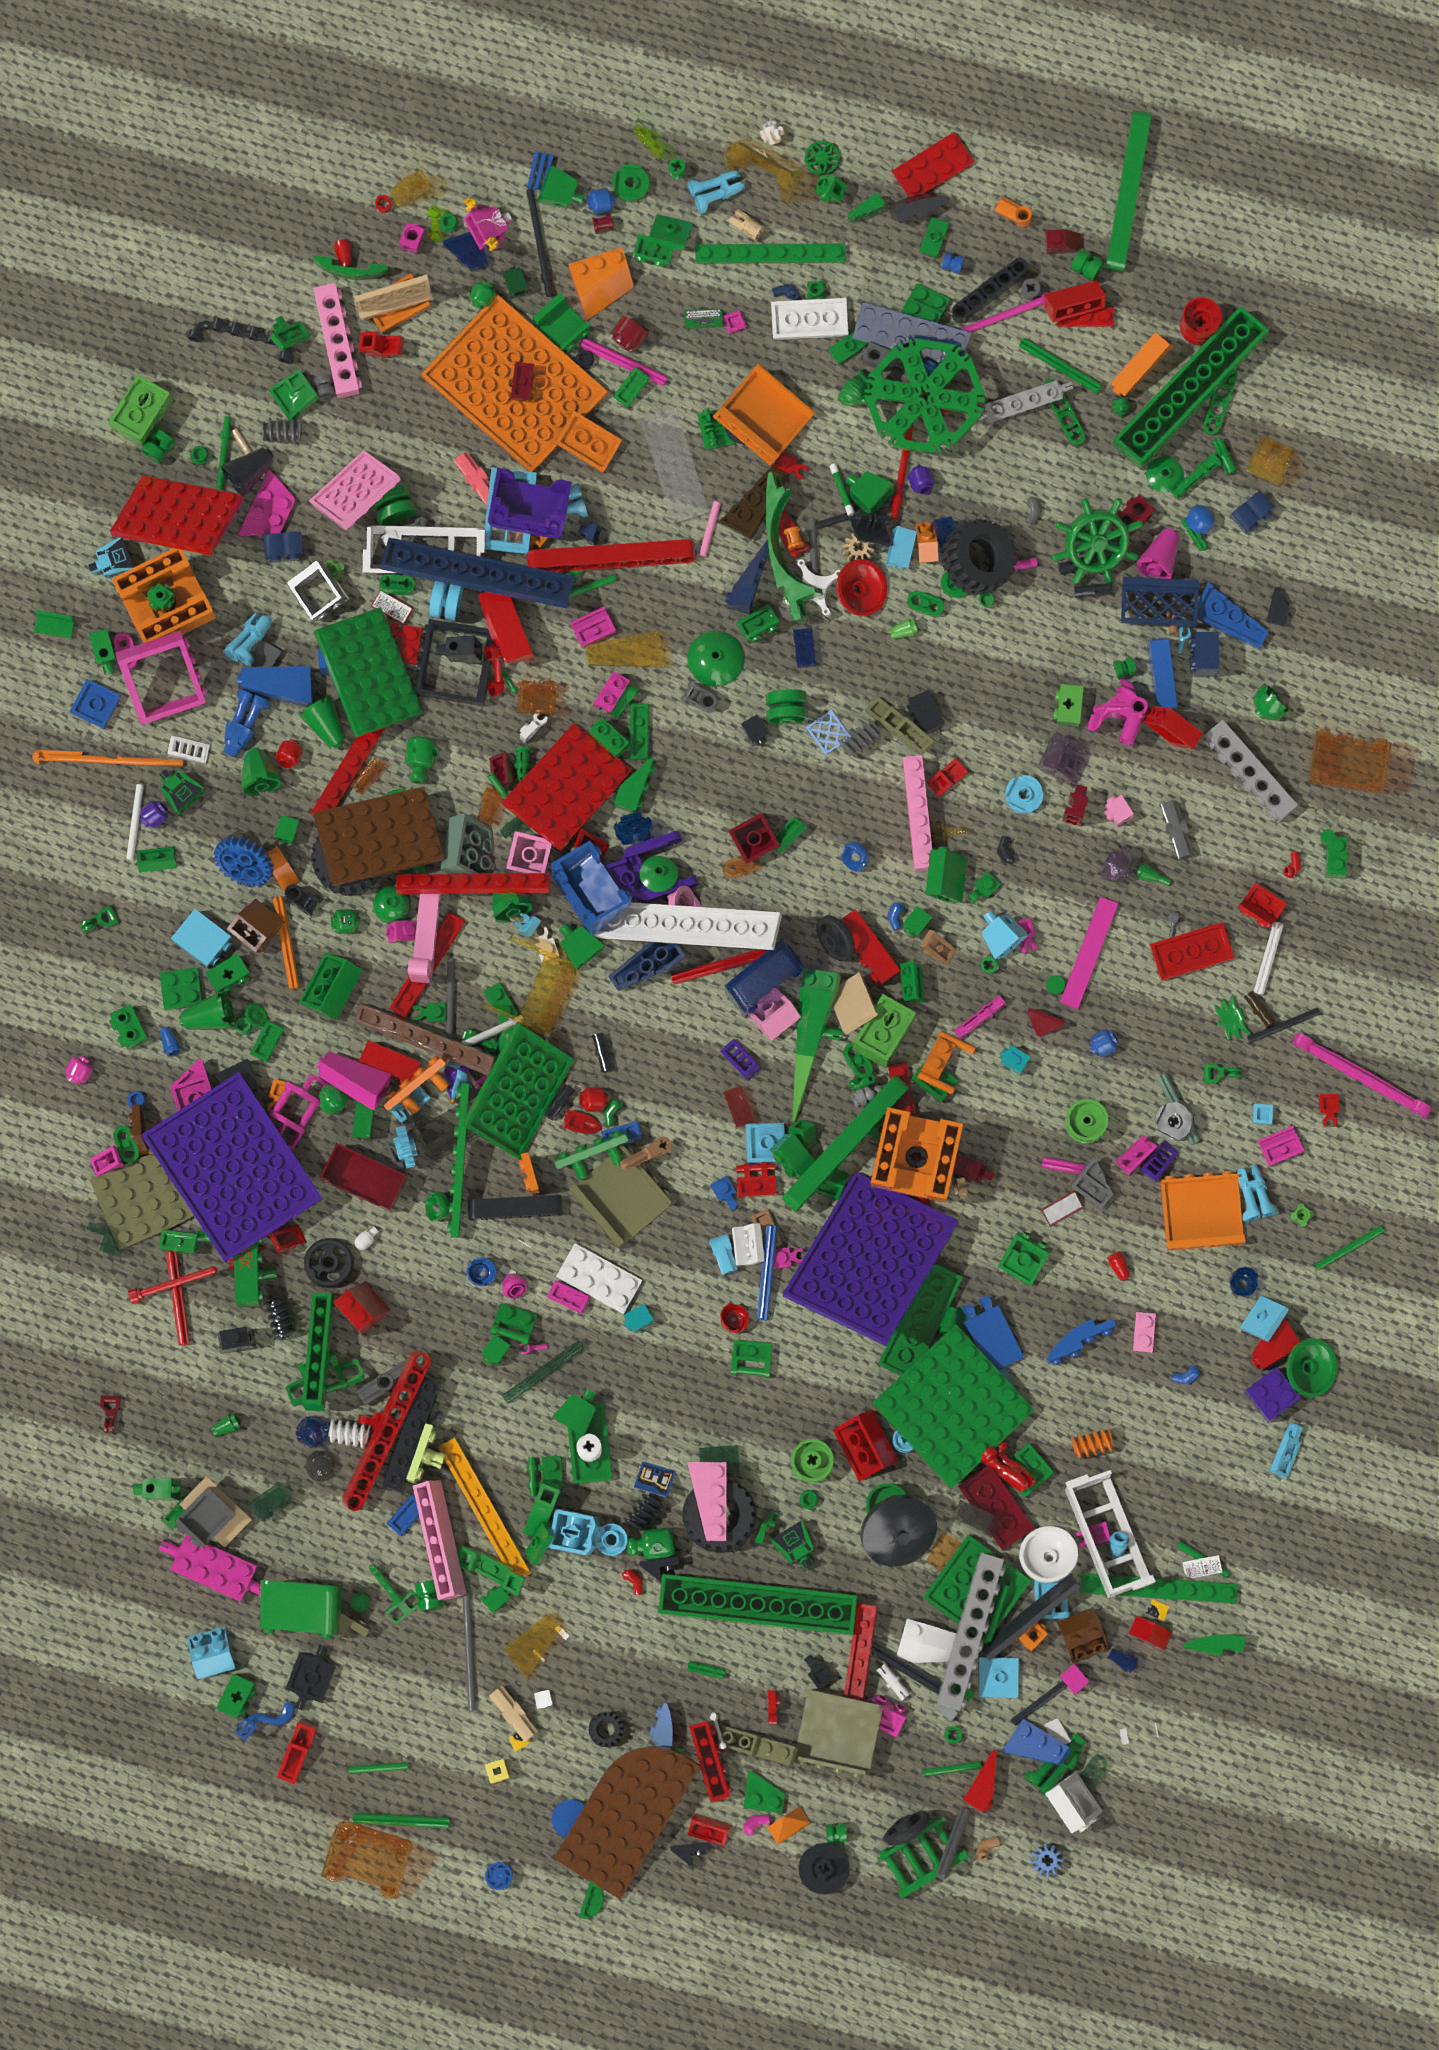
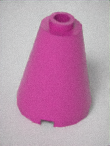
(1160, 555)

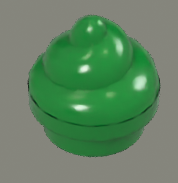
(1120, 406)

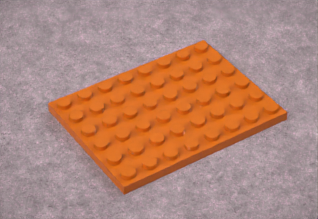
(478, 379)

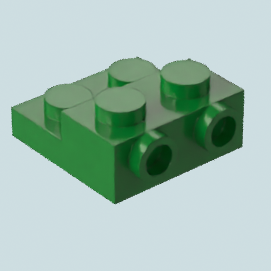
(926, 303)
(1024, 1257)

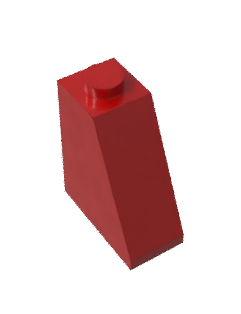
(1276, 1348)

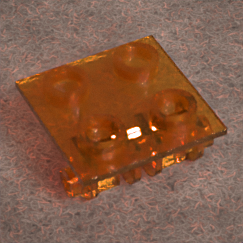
(537, 697)

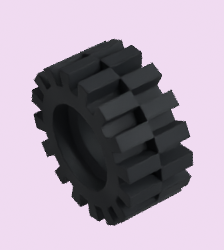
(606, 1741)

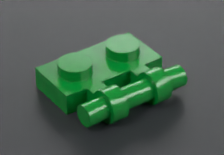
(551, 1471)

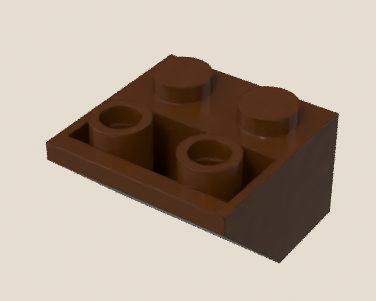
(256, 926)
(1083, 1635)

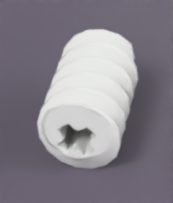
(349, 1434)
(595, 1451)

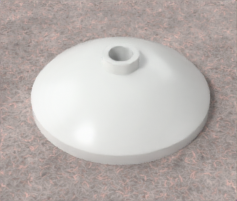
(1044, 1543)

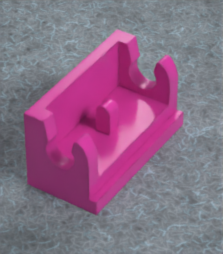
(1136, 1155)

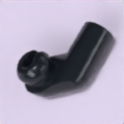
(1003, 851)

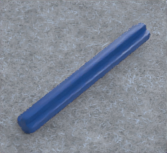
(767, 1272)

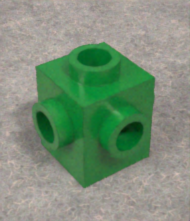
(830, 188)
(164, 603)

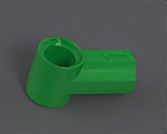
(624, 700)

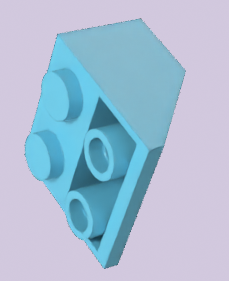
(211, 1652)

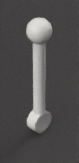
(714, 1716)

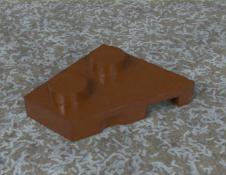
(138, 1129)

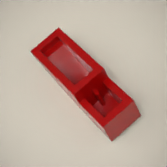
(297, 1751)

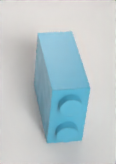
(202, 939)

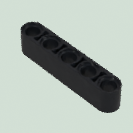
(994, 283)
(514, 1206)

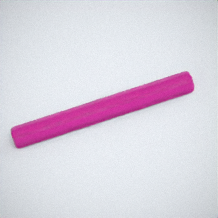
(622, 361)

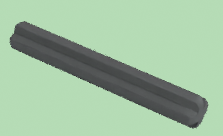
(953, 1843)

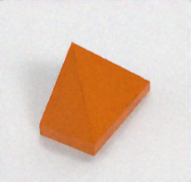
(788, 1825)

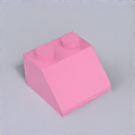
(774, 1014)

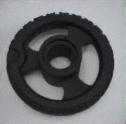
(835, 938)
(328, 1245)
(906, 1828)

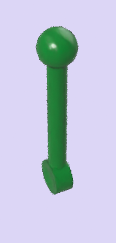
(514, 690)

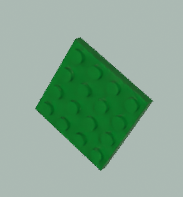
(953, 1583)

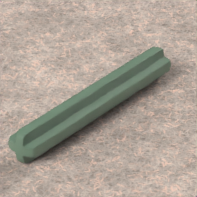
(1172, 1096)

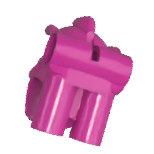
(1121, 708)

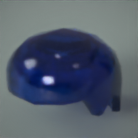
(1249, 1276)

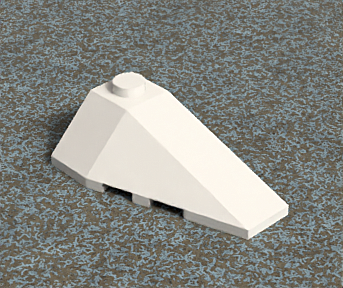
(927, 1643)

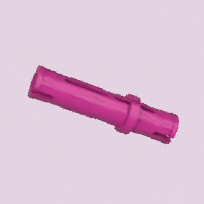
(975, 1020)

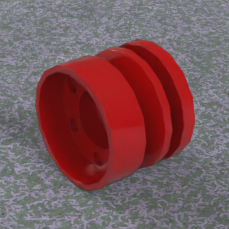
(1203, 311)

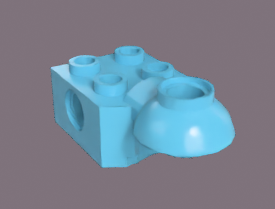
(583, 1534)

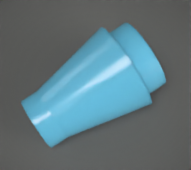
(1118, 1543)

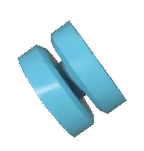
(447, 599)

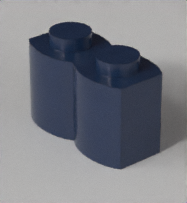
(1252, 512)
(283, 545)

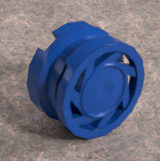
(498, 1876)

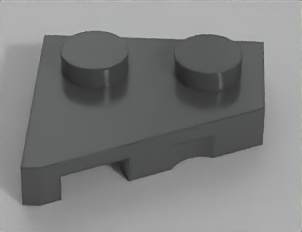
(1093, 1184)

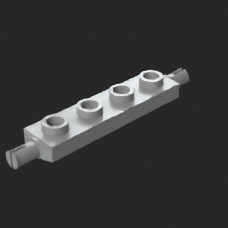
(1025, 401)

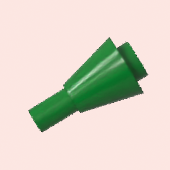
(1147, 873)

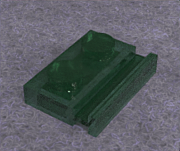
(722, 1454)

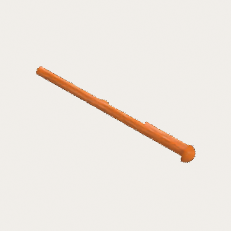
(74, 756)

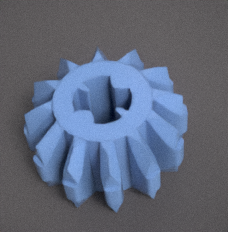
(1051, 1855)

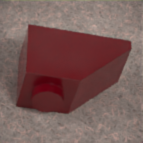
(1063, 241)

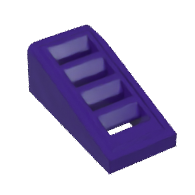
(754, 1068)
(1149, 1173)

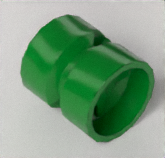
(1087, 264)
(158, 446)
(426, 1602)

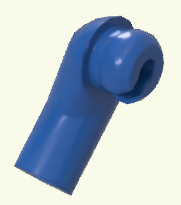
(894, 911)

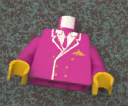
(486, 224)

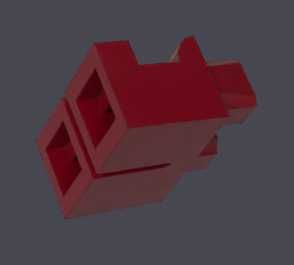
(1078, 803)

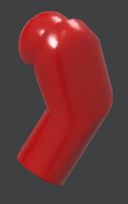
(1295, 865)
(635, 1579)

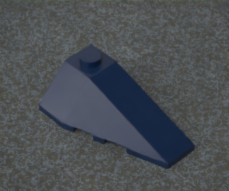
(745, 589)
(648, 962)

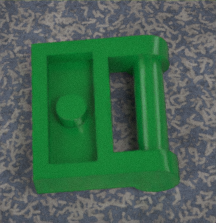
(515, 1319)
(751, 1352)

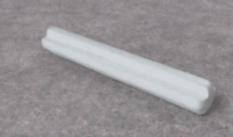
(1268, 958)

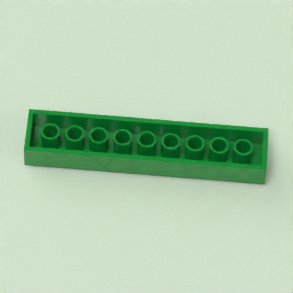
(1190, 387)
(757, 1605)

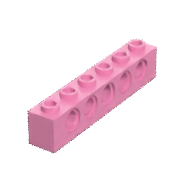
(324, 295)

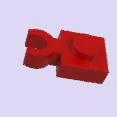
(788, 464)
(1329, 1106)
(773, 1701)

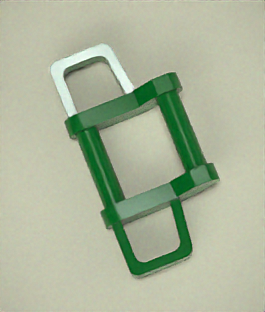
(331, 1387)

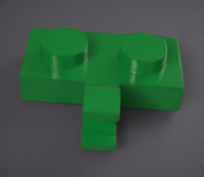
(289, 335)

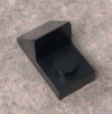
(653, 1566)
(684, 1851)

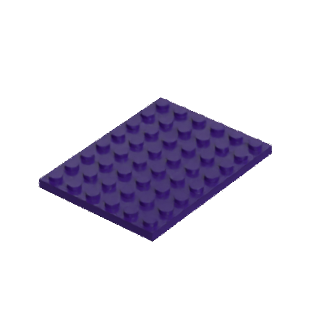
(232, 1167)
(870, 1259)

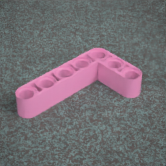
(421, 965)

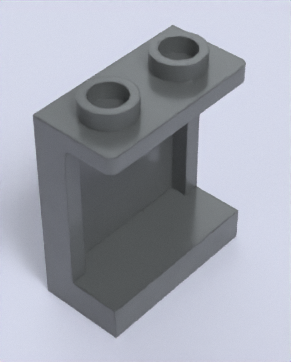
(204, 1518)

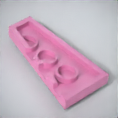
(710, 1493)

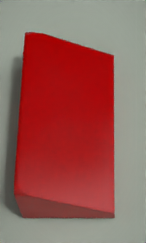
(709, 1829)

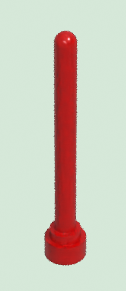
(137, 1295)

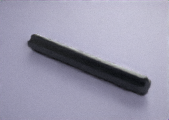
(906, 1668)

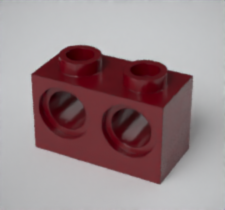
(1129, 513)

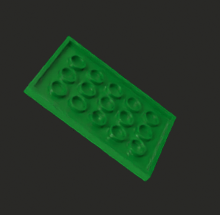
(368, 672)
(518, 1091)

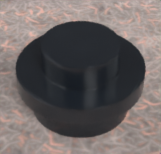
(584, 359)

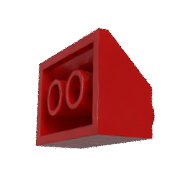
(865, 1445)

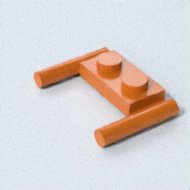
(938, 1058)

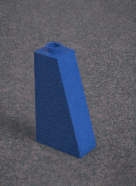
(1162, 672)
(280, 683)

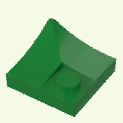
(293, 395)

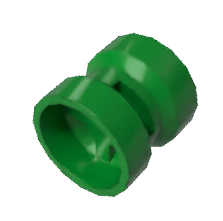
(1125, 667)
(840, 1831)

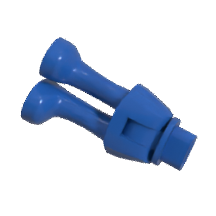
(239, 735)

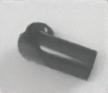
(1035, 506)

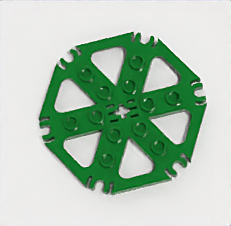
(942, 397)

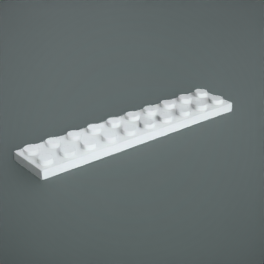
(694, 926)

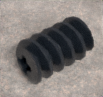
(279, 1318)
(644, 1511)

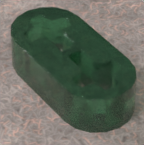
(1097, 1774)

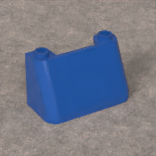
(589, 887)

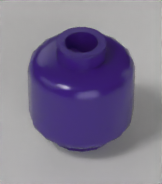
(921, 479)
(154, 814)

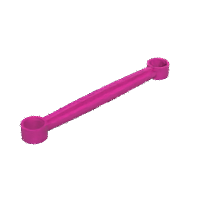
(1362, 1075)

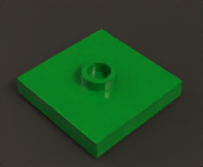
(670, 232)

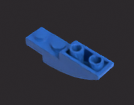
(1072, 1342)

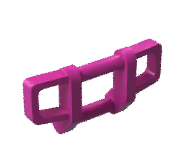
(314, 1103)

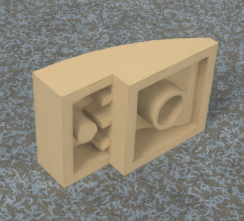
(234, 1526)

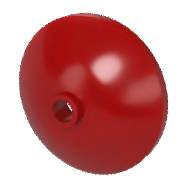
(870, 587)

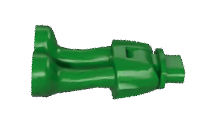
(1069, 1763)

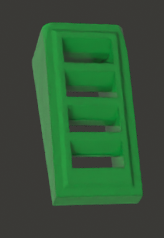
(868, 207)

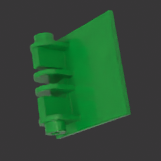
(712, 430)

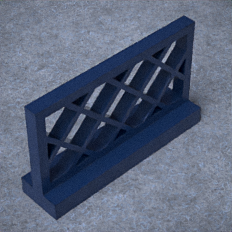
(1160, 586)

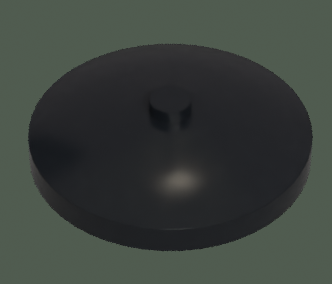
(898, 1530)

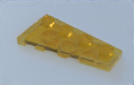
(630, 651)

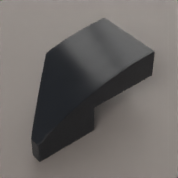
(1278, 609)

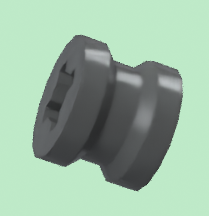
(1030, 293)

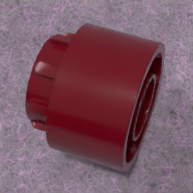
(629, 334)

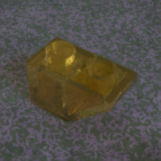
(410, 189)

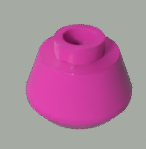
(514, 1286)

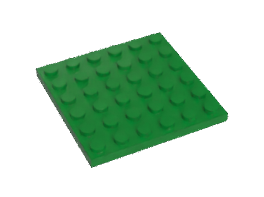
(952, 1406)

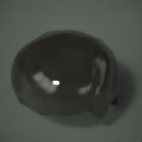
(320, 1466)

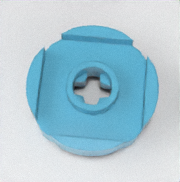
(1026, 805)

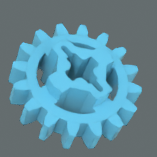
(405, 1146)

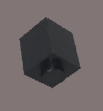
(755, 731)

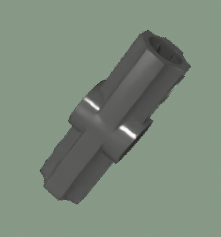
(1177, 829)
(374, 1390)

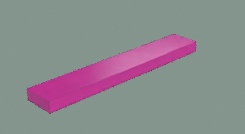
(1088, 953)

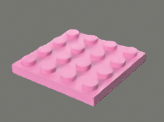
(354, 490)

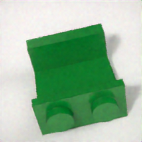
(561, 324)

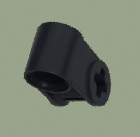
(303, 899)

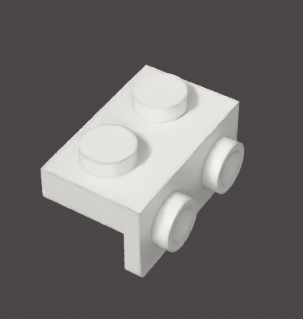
(748, 1244)

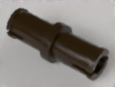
(1259, 1009)

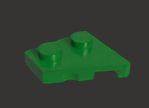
(762, 1795)

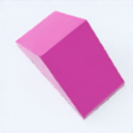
(106, 1161)

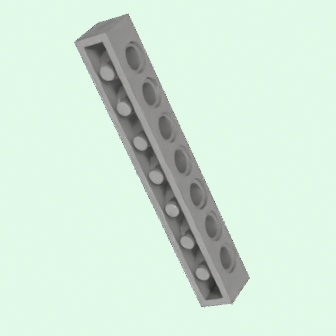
(945, 1697)

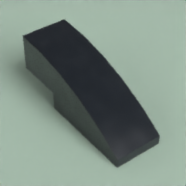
(917, 206)

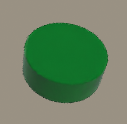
(1055, 985)

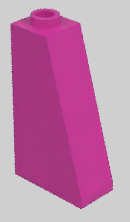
(355, 1079)

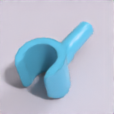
(1183, 637)

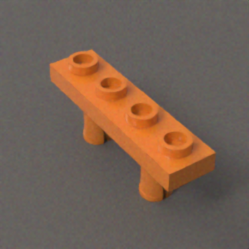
(407, 1086)

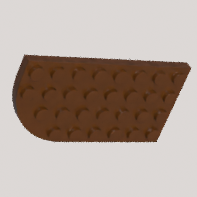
(626, 1816)

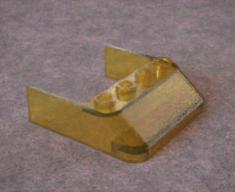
(546, 994)

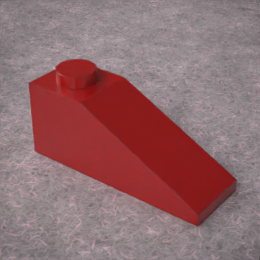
(982, 1788)

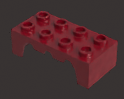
(363, 1177)

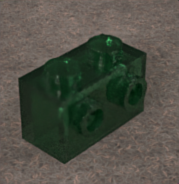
(270, 1501)

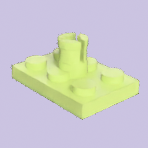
(425, 1455)

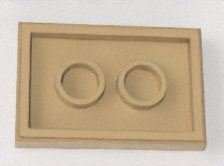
(854, 1004)

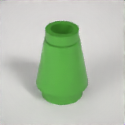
(904, 629)

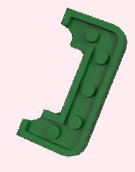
(300, 1608)

